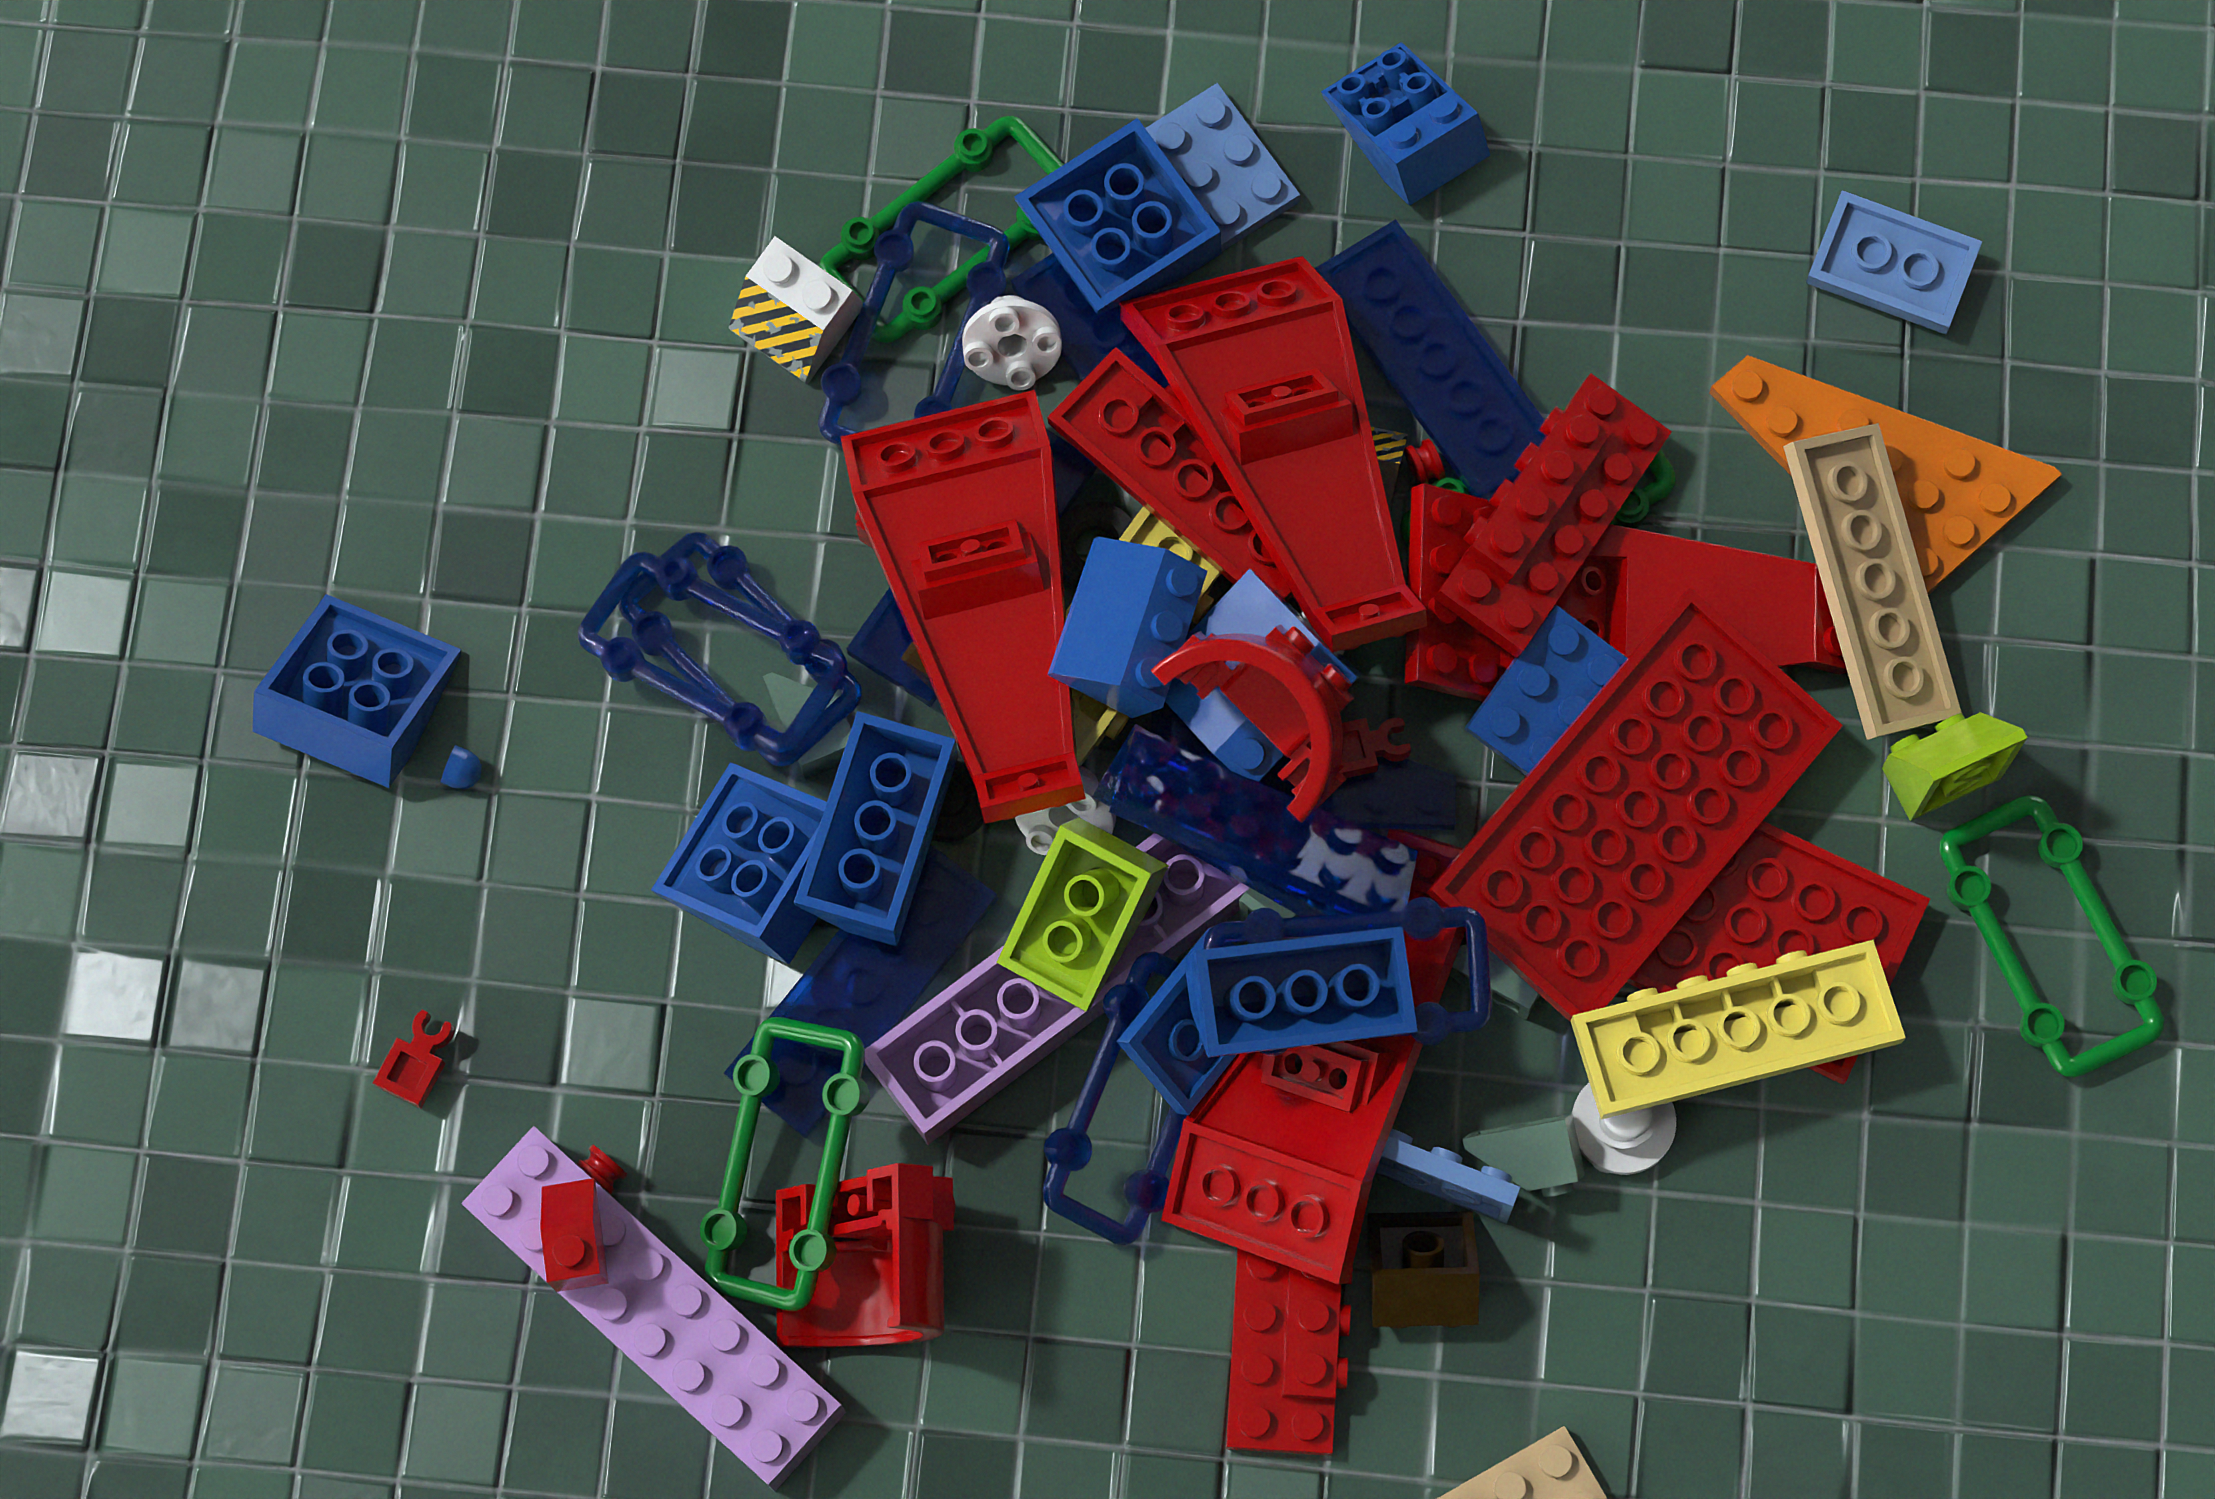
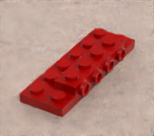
(1157, 456)
(1551, 514)
(1285, 1358)

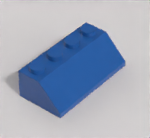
(877, 827)
(1301, 992)

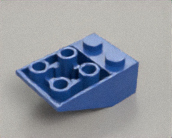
(1408, 123)

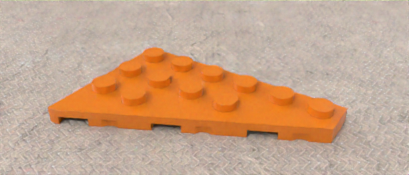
(1949, 483)

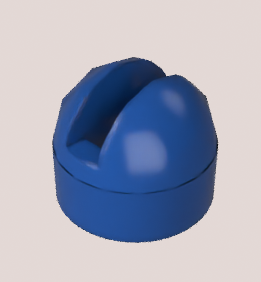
(462, 769)

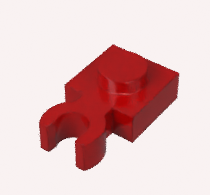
(1363, 746)
(412, 1067)

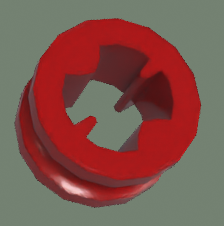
(1424, 462)
(602, 1169)

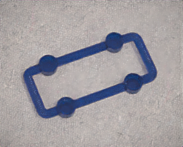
(894, 255)
(729, 571)
(743, 720)
(1421, 921)
(1071, 1147)

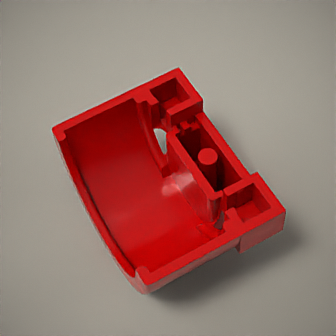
(1281, 694)
(888, 1281)

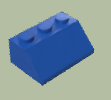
(1124, 621)

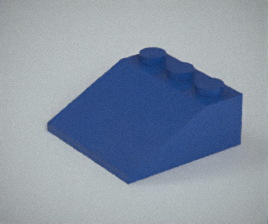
(1121, 219)
(1246, 609)
(354, 690)
(747, 862)

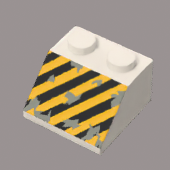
(793, 310)

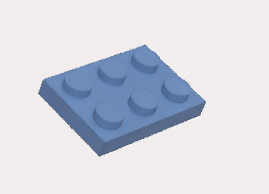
(1224, 164)
(1894, 262)
(1445, 1177)

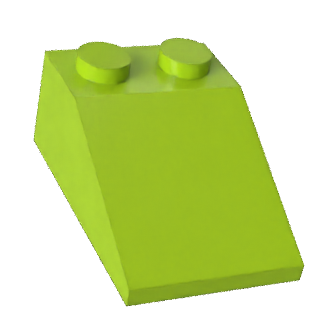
(1951, 762)
(1081, 912)

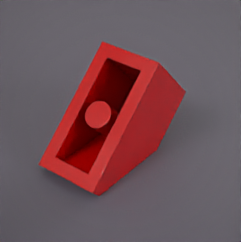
(572, 1236)

